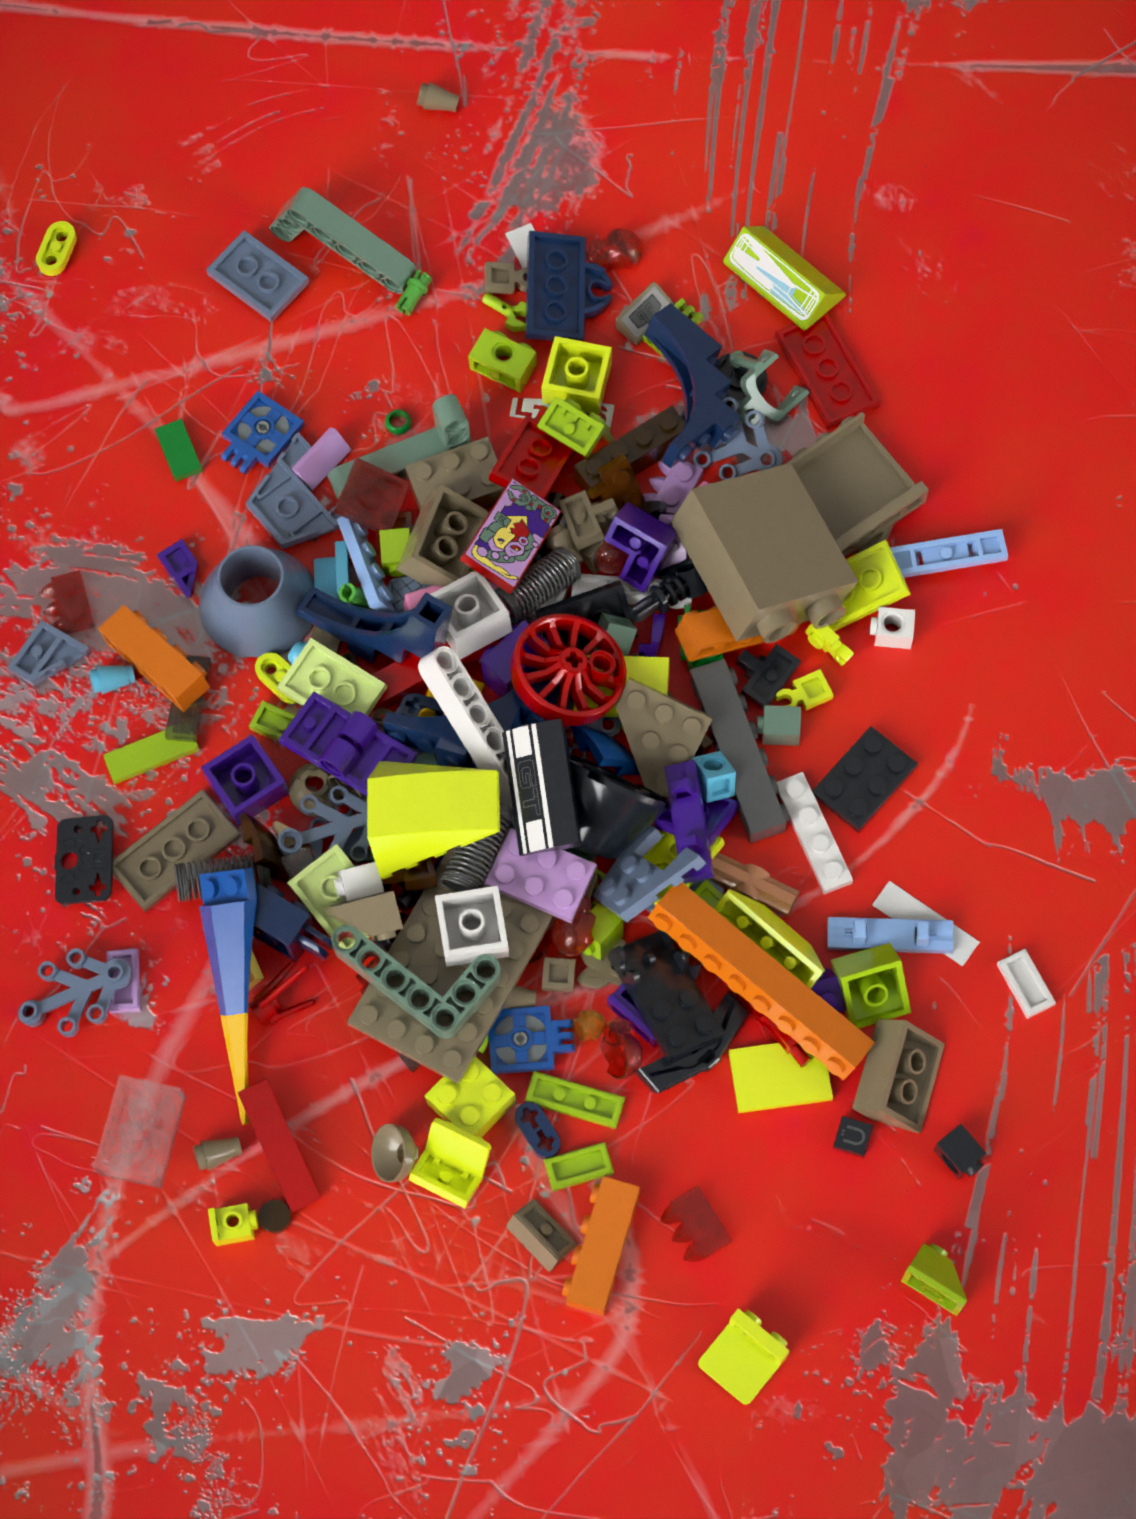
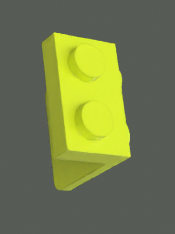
(451, 1163)
(744, 1356)

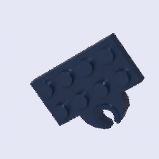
(561, 287)

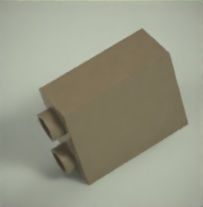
(764, 553)

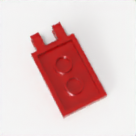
(532, 458)

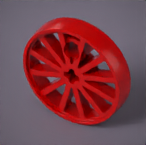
(568, 668)

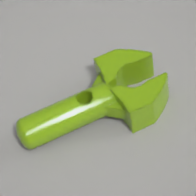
(507, 310)

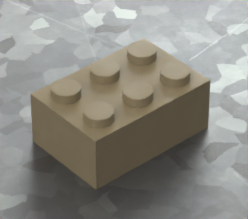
(459, 469)

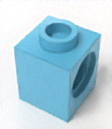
(715, 776)

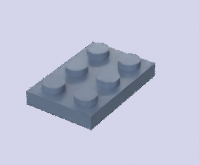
(257, 276)

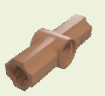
(754, 884)

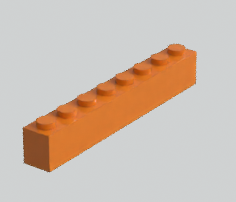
(761, 980)

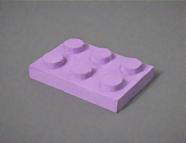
(544, 880)

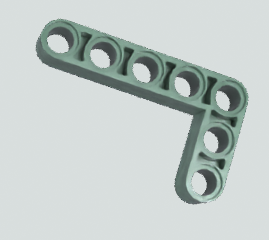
(345, 236)
(449, 432)
(414, 987)

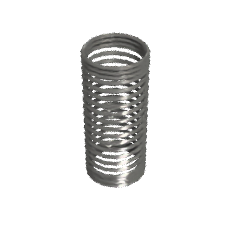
(559, 572)
(183, 878)
(459, 881)

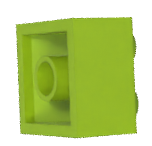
(872, 985)

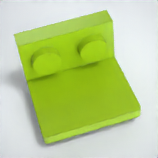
(573, 427)

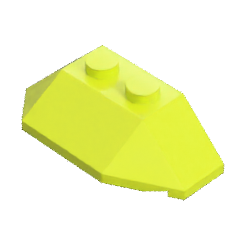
(772, 935)

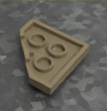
(659, 731)

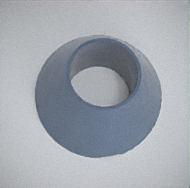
(262, 626)

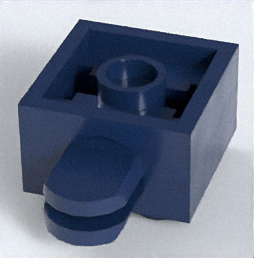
(287, 925)

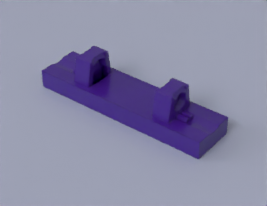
(689, 816)

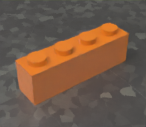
(708, 634)
(154, 658)
(602, 1246)

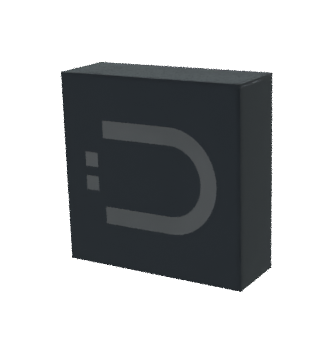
(852, 1136)

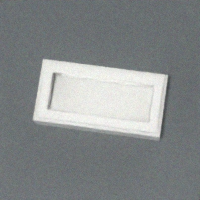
(1026, 983)

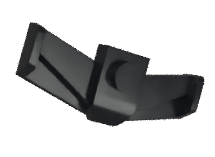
(663, 1074)

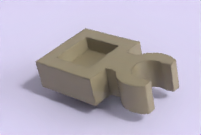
(502, 278)

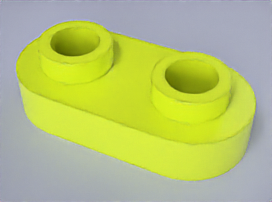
(56, 250)
(274, 660)

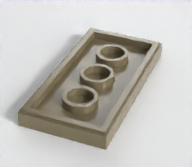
(187, 835)

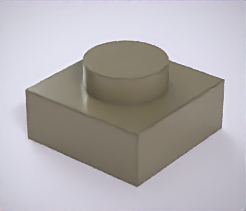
(558, 975)

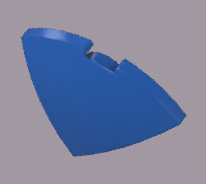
(605, 750)

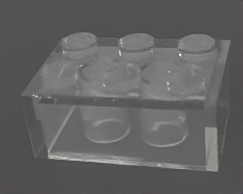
(140, 1131)

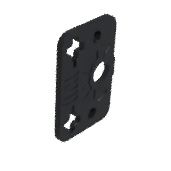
(92, 857)

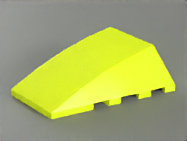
(426, 811)

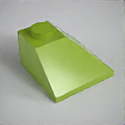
(936, 1278)

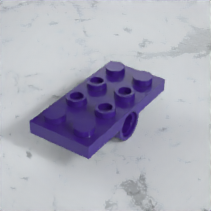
(342, 741)

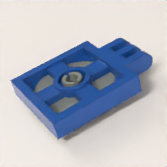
(259, 433)
(527, 1040)

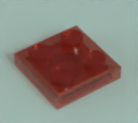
(371, 496)

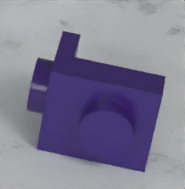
(829, 990)

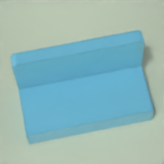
(333, 571)

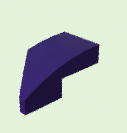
(180, 566)
(658, 629)

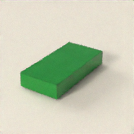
(178, 450)

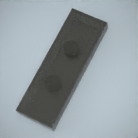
(185, 725)

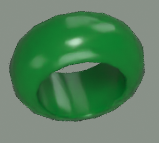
(398, 430)

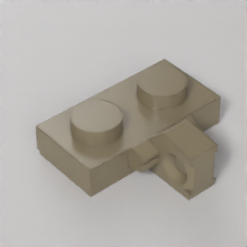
(587, 518)

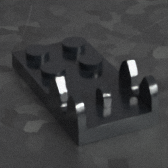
(666, 994)

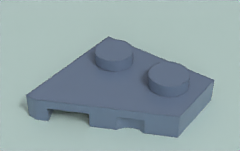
(46, 654)

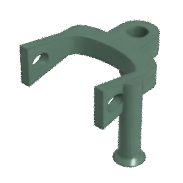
(753, 398)

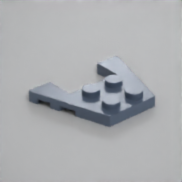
(287, 505)
(635, 882)

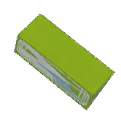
(782, 276)

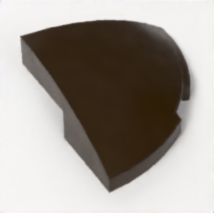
(264, 847)

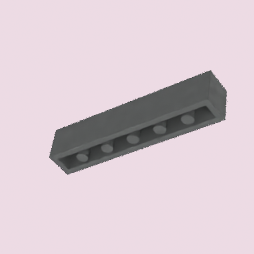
(736, 738)

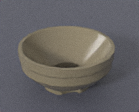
(298, 788)
(393, 1153)

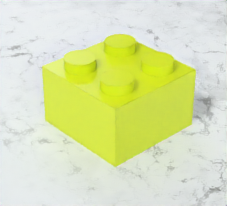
(577, 372)
(474, 1102)

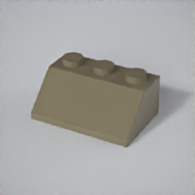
(441, 537)
(370, 915)
(898, 1075)

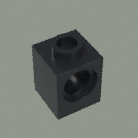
(960, 1152)

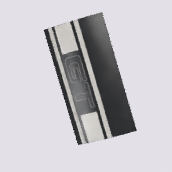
(541, 787)

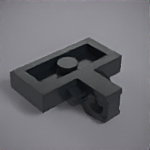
(766, 674)

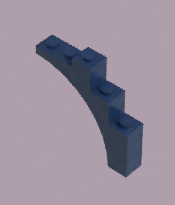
(704, 387)
(376, 632)
(439, 736)

